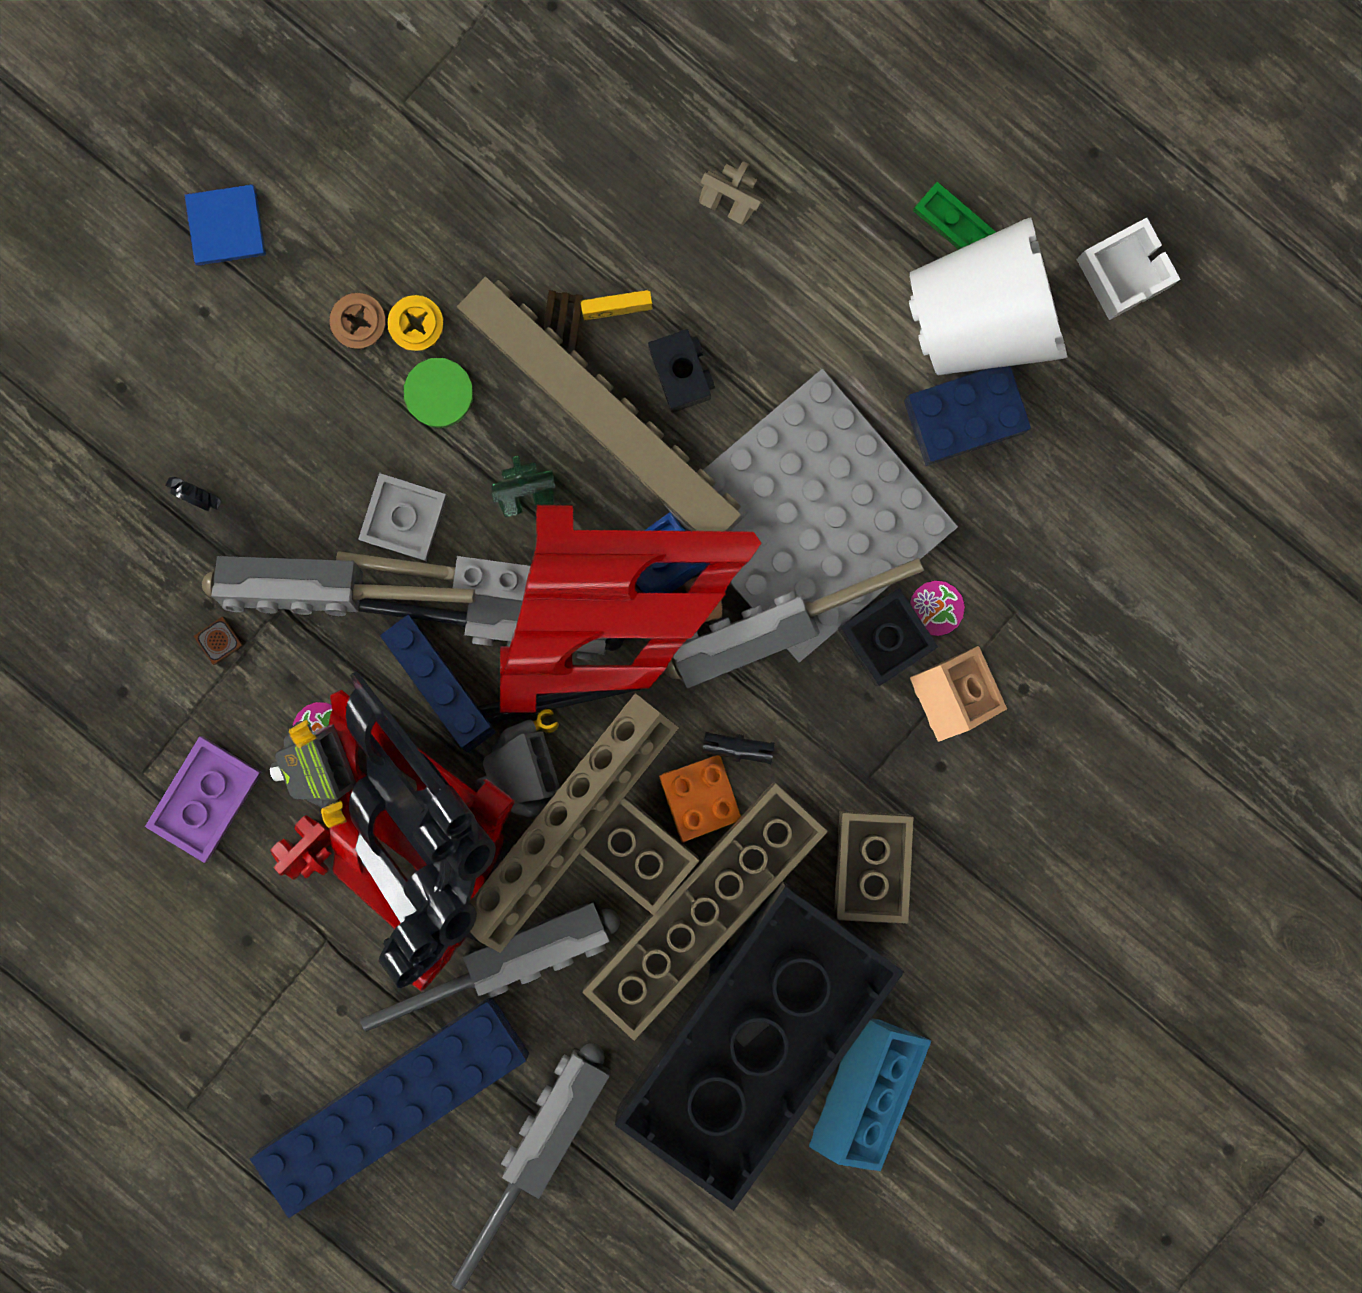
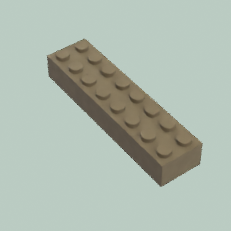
(704, 911)

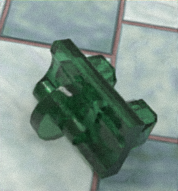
(509, 491)

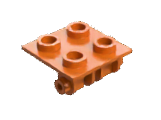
(700, 798)

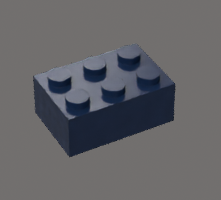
(967, 414)

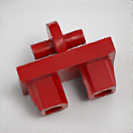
(307, 854)

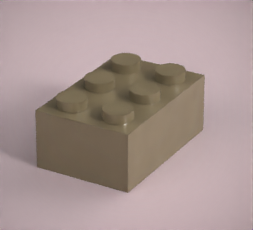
(639, 855)
(873, 867)

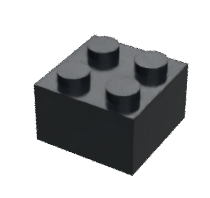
(887, 637)

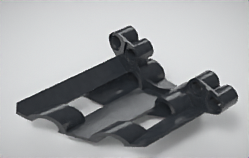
(438, 824)

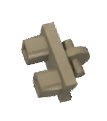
(717, 186)

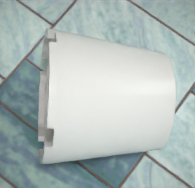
(987, 305)

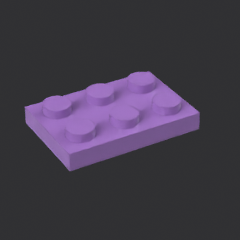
(203, 799)

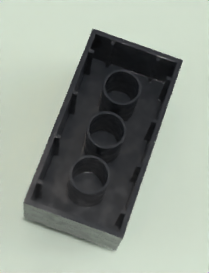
(729, 1107)

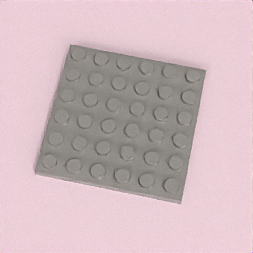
(823, 504)

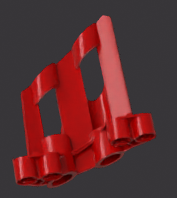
(586, 591)
(488, 805)

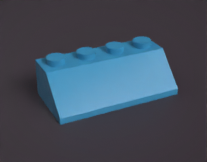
(869, 1096)

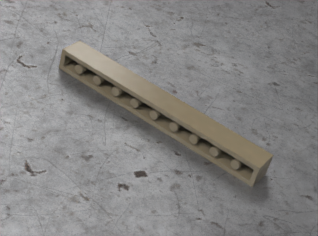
(597, 410)

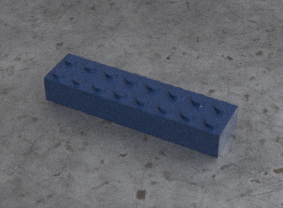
(389, 1106)

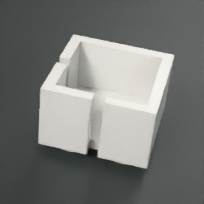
(1122, 271)

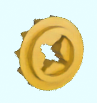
(417, 307)

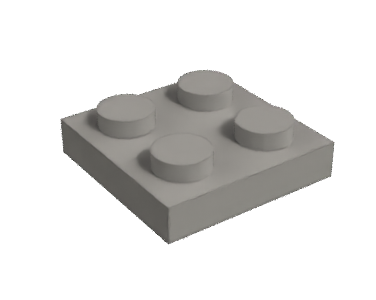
(402, 517)

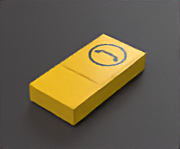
(616, 305)

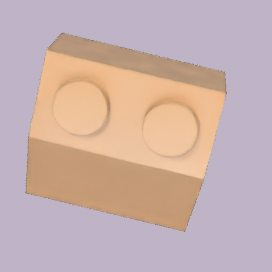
(958, 694)

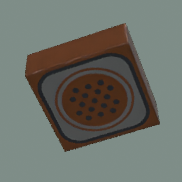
(218, 640)

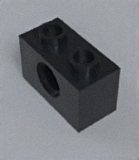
(665, 355)

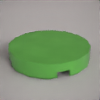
(438, 392)

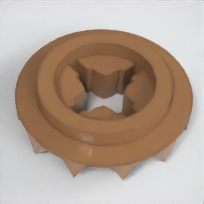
(352, 306)

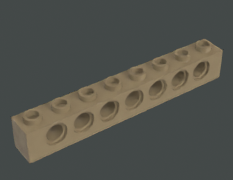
(569, 821)

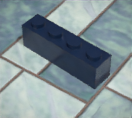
(438, 684)

